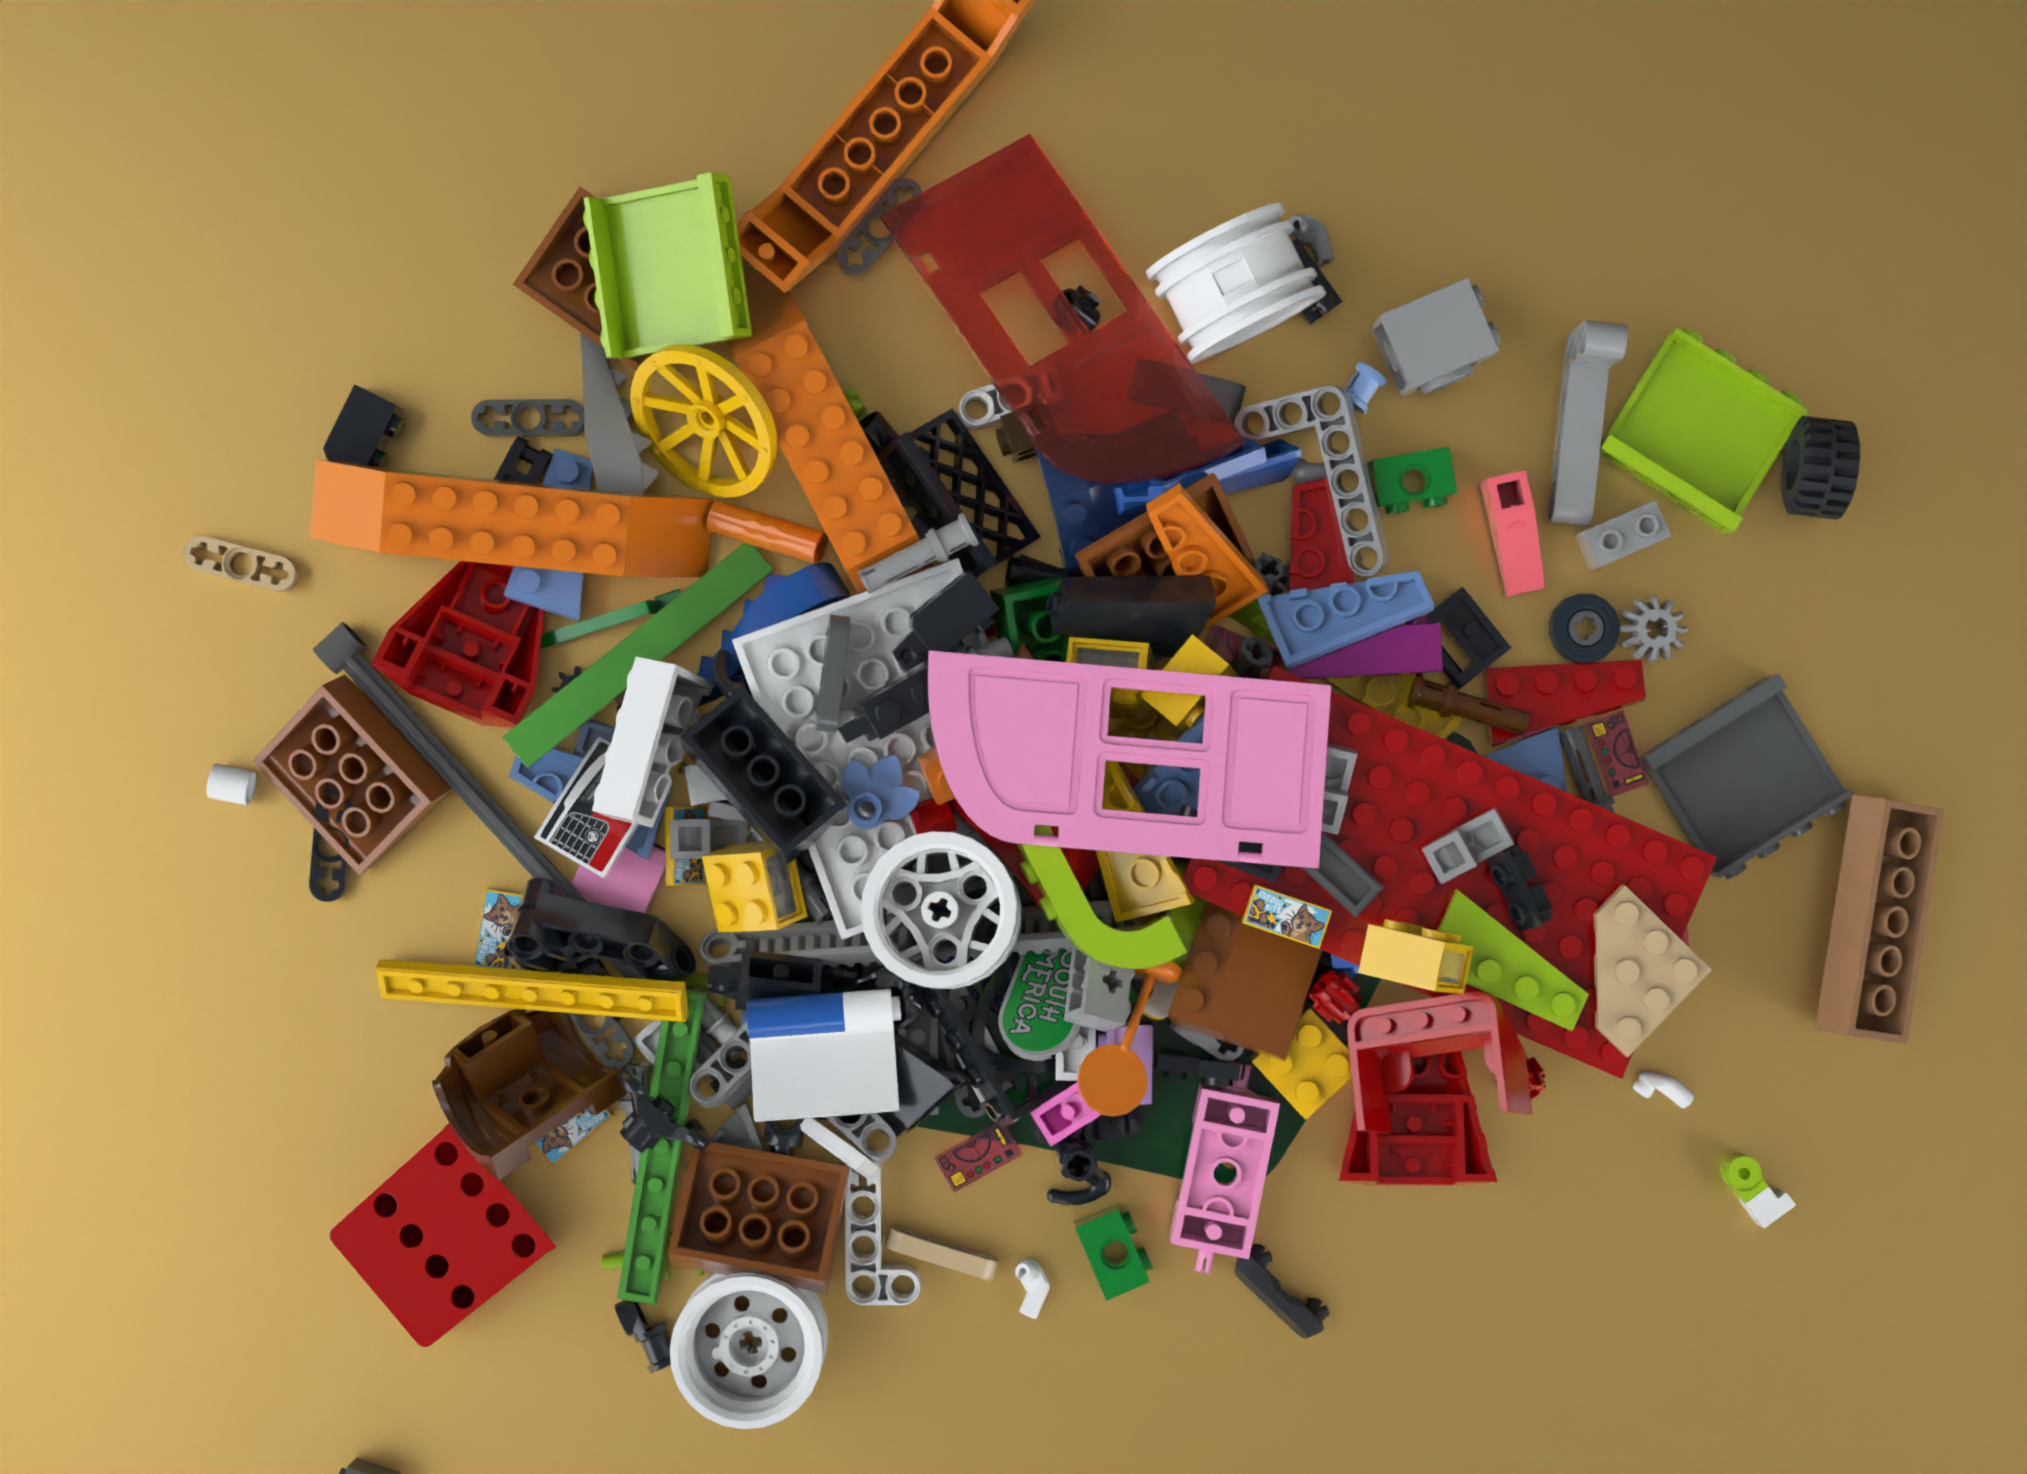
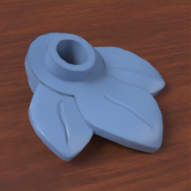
(880, 786)

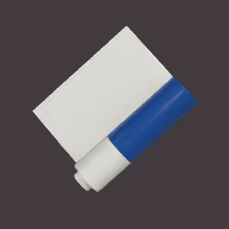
(823, 1054)

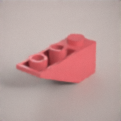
(1514, 531)

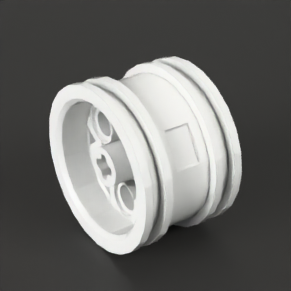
(1235, 282)
(937, 890)

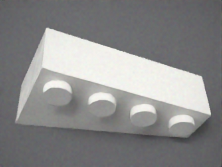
(647, 740)

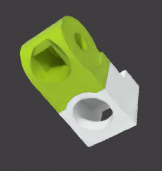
(1746, 1182)

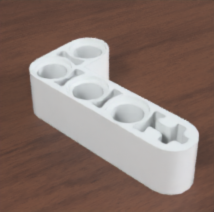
(872, 1263)

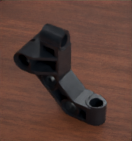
(563, 931)

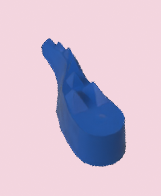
(780, 600)

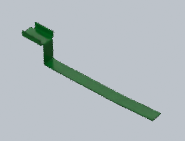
(608, 619)

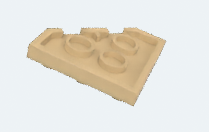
(1638, 970)

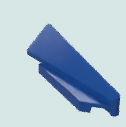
(1239, 470)

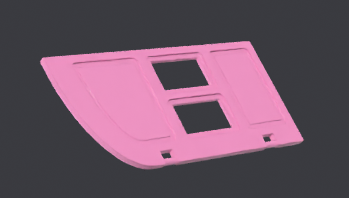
(1032, 747)

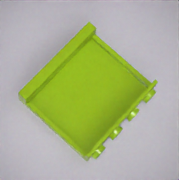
(667, 267)
(1701, 429)

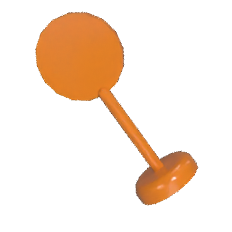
(1112, 1075)

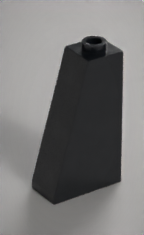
(1133, 609)
(921, 1086)

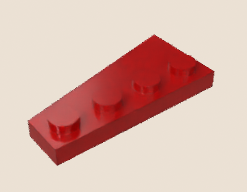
(1316, 539)
(1563, 692)

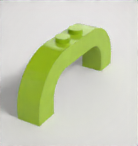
(1066, 903)

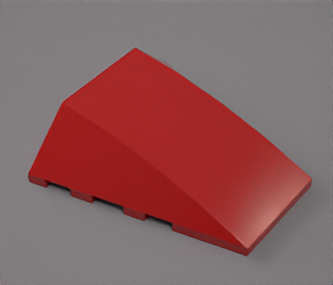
(1431, 1136)

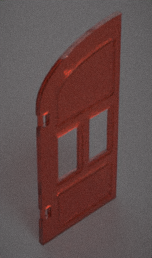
(1111, 400)

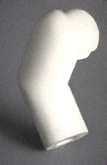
(1665, 1084)
(1036, 1286)

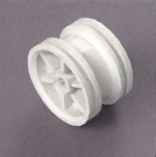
(733, 1398)

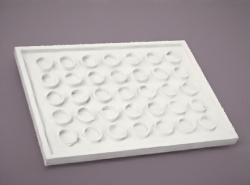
(785, 678)

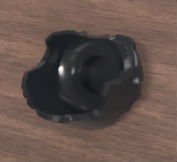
(910, 999)

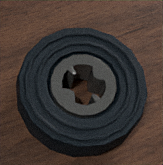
(1593, 646)

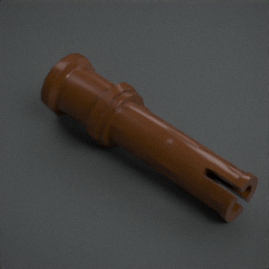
(1449, 701)

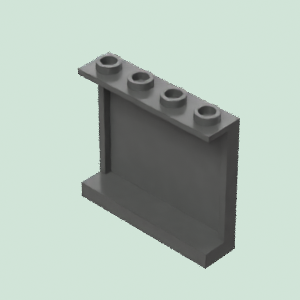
(1744, 777)

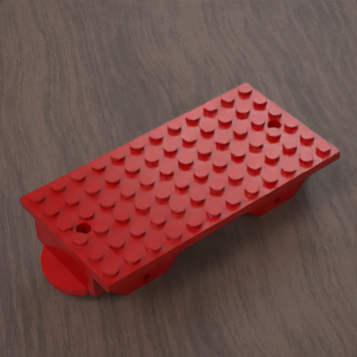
(1418, 788)

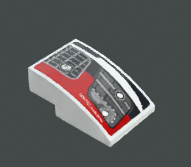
(576, 829)

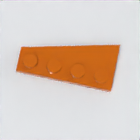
(1202, 549)

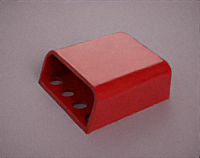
(439, 1238)

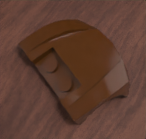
(518, 1084)

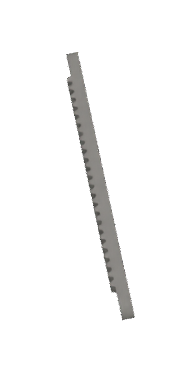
(825, 943)

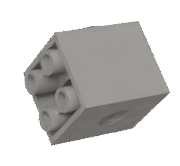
(1436, 338)

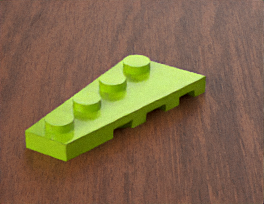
(1511, 968)

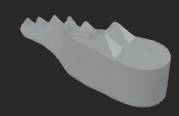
(609, 436)

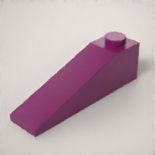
(1395, 651)

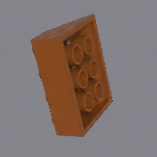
(562, 275)
(1137, 548)
(352, 747)
(1243, 984)
(760, 1215)

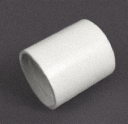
(231, 784)

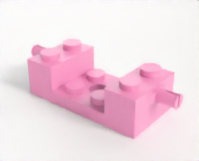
(1233, 1128)

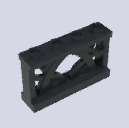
(979, 1059)

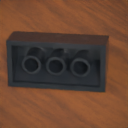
(763, 775)

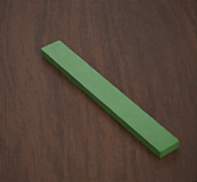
(652, 640)
(660, 1166)

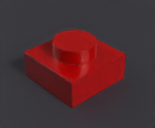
(930, 817)

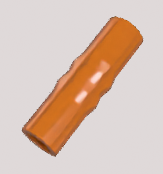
(767, 531)

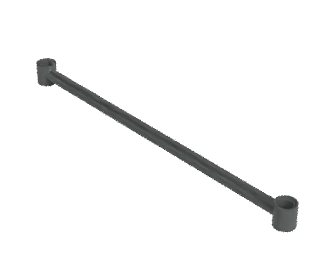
(342, 651)

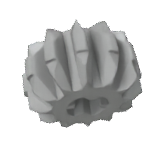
(1667, 624)

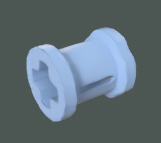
(1364, 385)

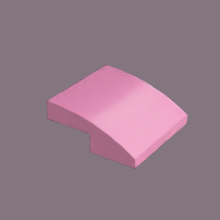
(628, 884)

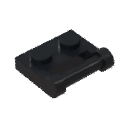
(1471, 633)

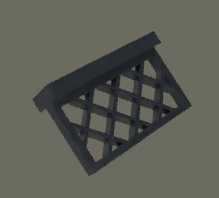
(941, 506)

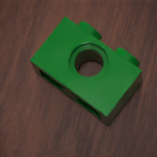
(1433, 468)
(1120, 1274)

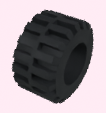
(1820, 467)

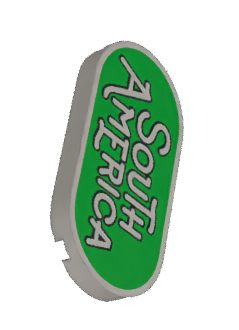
(1035, 1006)

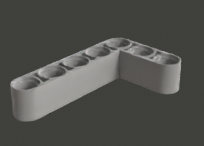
(1588, 356)
(1335, 464)
(732, 1079)

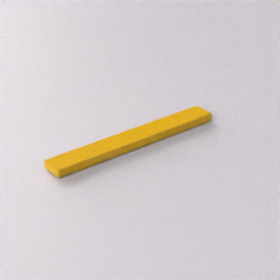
(533, 990)

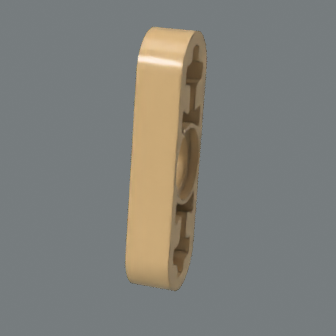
(211, 567)
(941, 1253)

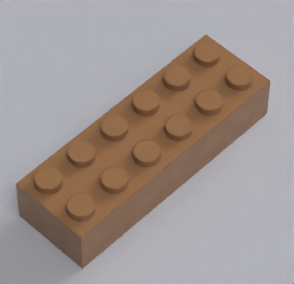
(1879, 919)

